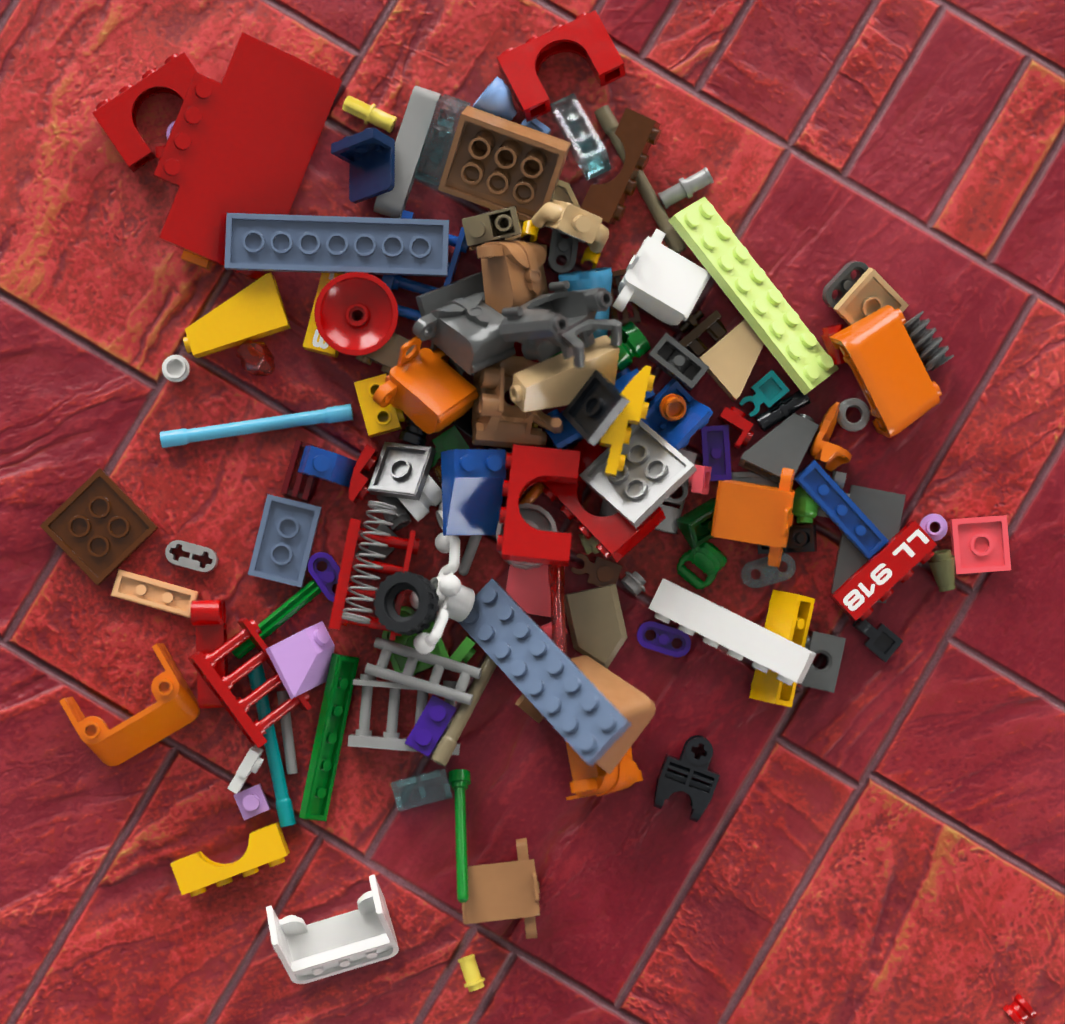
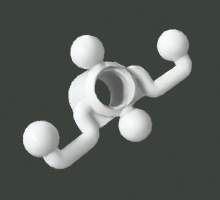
(454, 598)

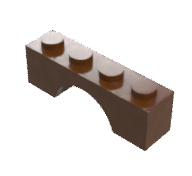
(636, 135)

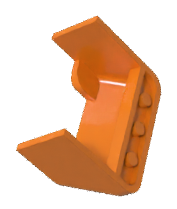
(172, 711)

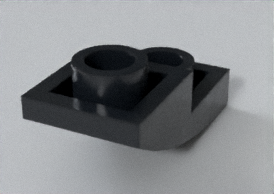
(800, 539)

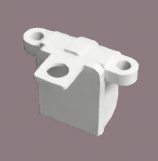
(661, 282)

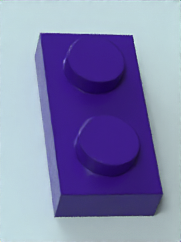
(716, 451)
(430, 726)

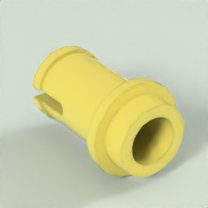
(471, 973)

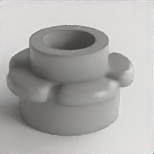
(634, 582)

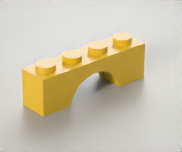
(198, 871)

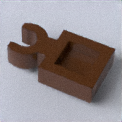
(601, 571)

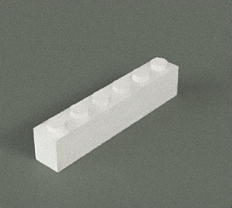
(731, 631)

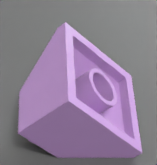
(303, 659)

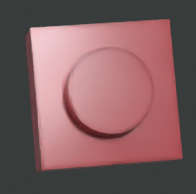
(700, 479)

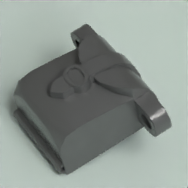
(466, 333)

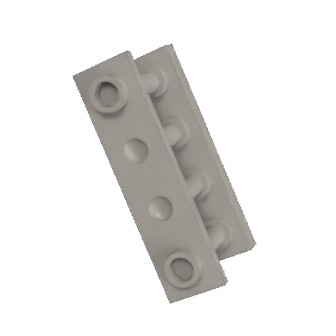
(390, 739)

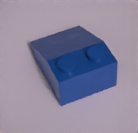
(472, 490)

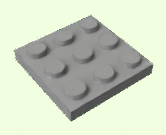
(648, 478)

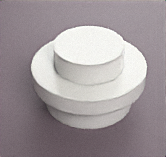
(175, 368)

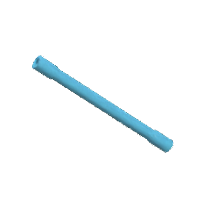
(328, 415)

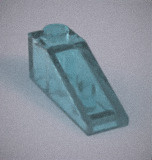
(440, 138)
(585, 142)

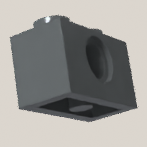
(677, 362)
(832, 649)

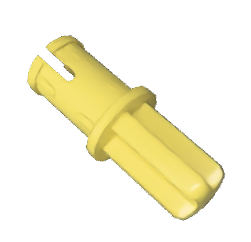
(369, 114)

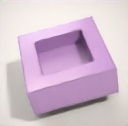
(252, 801)

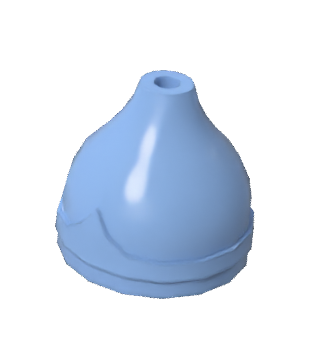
(497, 100)

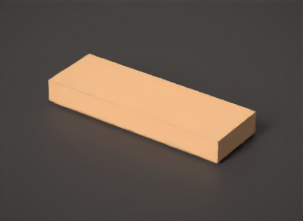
(154, 593)

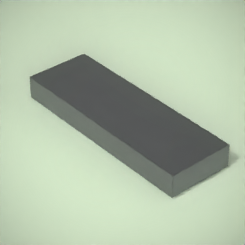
(459, 289)

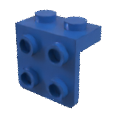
(677, 432)

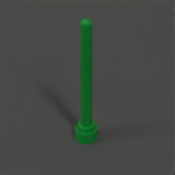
(459, 781)

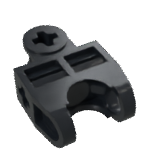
(697, 767)

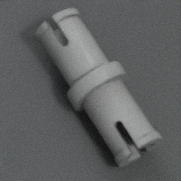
(685, 188)

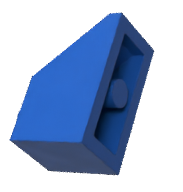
(327, 466)

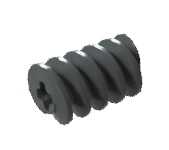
(925, 343)

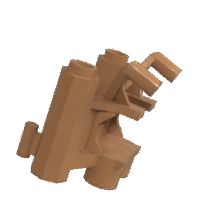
(502, 424)

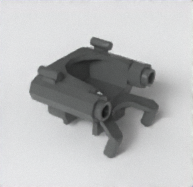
(556, 319)

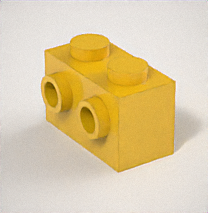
(377, 419)

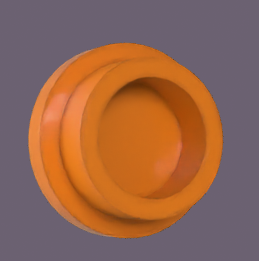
(672, 407)

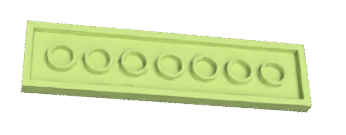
(753, 294)

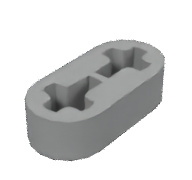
(190, 562)

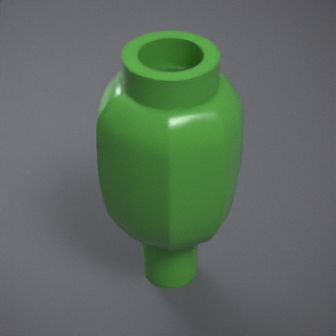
(804, 507)

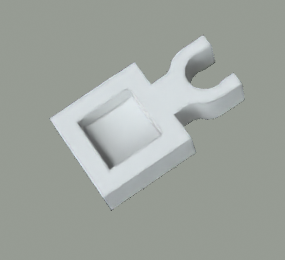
(251, 763)

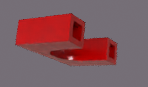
(582, 36)
(120, 113)
(527, 467)
(613, 532)

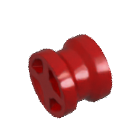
(1019, 1010)

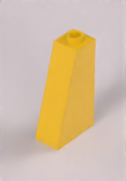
(245, 316)

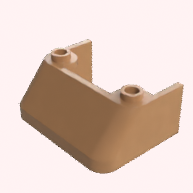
(627, 699)

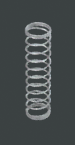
(379, 507)

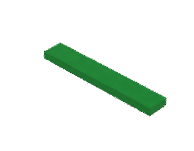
(328, 737)

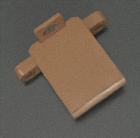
(512, 272)
(504, 891)

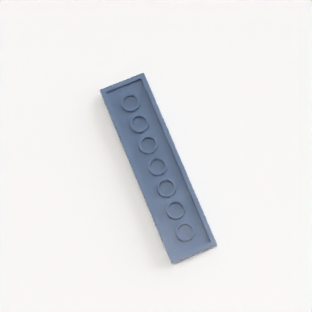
(336, 244)
(544, 673)

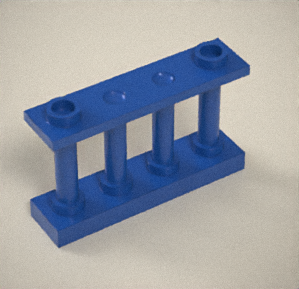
(398, 281)

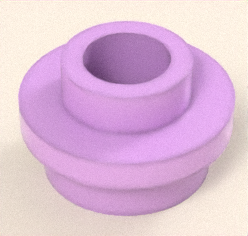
(943, 527)

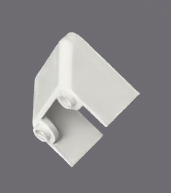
(336, 942)

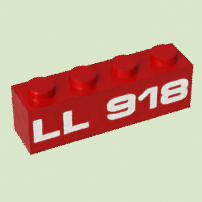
(880, 573)

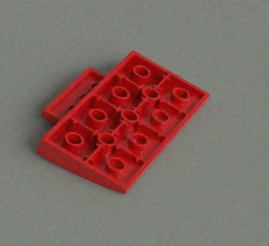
(242, 144)

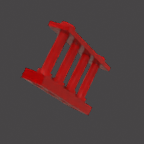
(349, 560)
(223, 685)

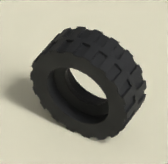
(386, 597)

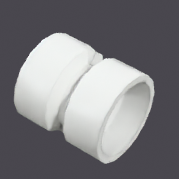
(430, 496)

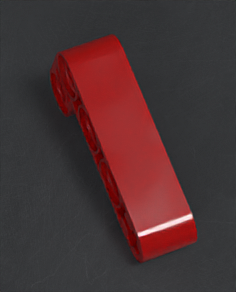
(211, 633)

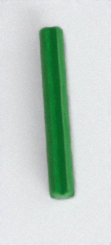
(280, 616)

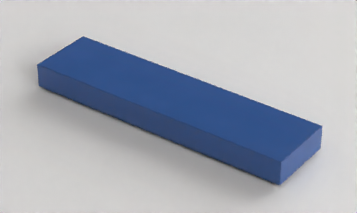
(841, 510)

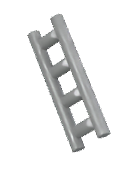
(432, 686)

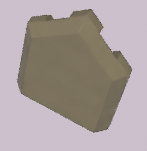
(596, 622)

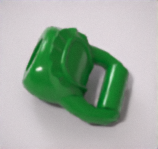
(705, 557)

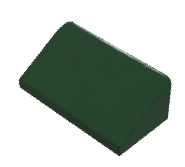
(697, 524)

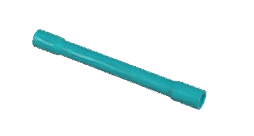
(283, 801)

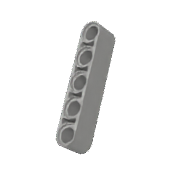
(408, 150)

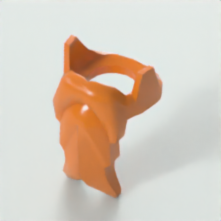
(821, 448)

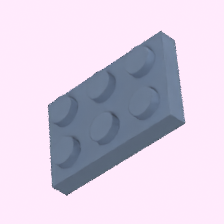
(284, 540)

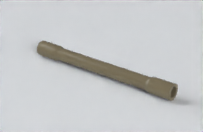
(672, 238)
(449, 740)

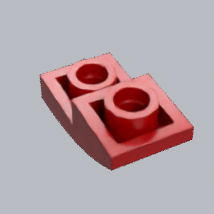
(358, 482)

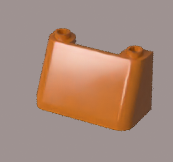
(888, 370)

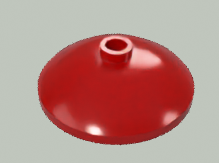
(350, 294)

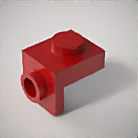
(736, 420)

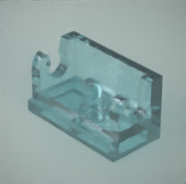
(421, 789)

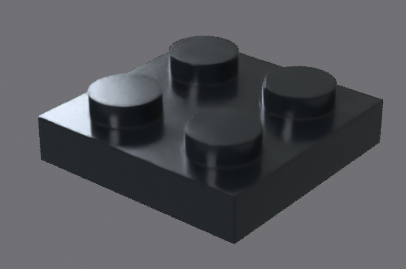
(595, 407)

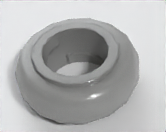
(862, 407)

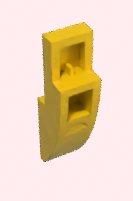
(619, 432)

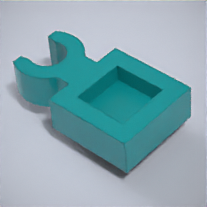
(767, 391)

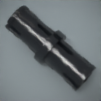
(782, 410)

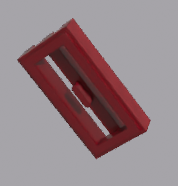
(285, 488)

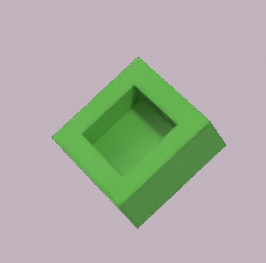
(464, 651)

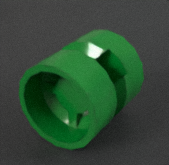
(633, 345)

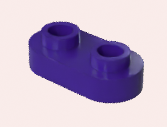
(327, 578)
(663, 639)

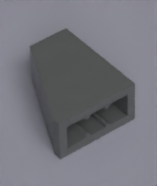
(780, 448)

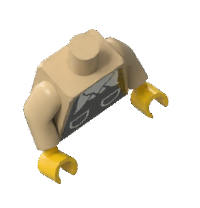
(572, 223)

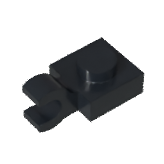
(879, 640)

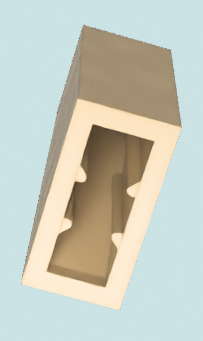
(733, 359)

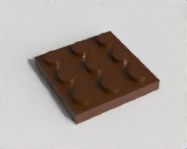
(99, 526)

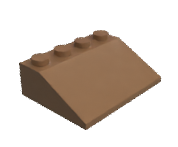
(502, 163)

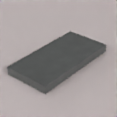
(884, 511)

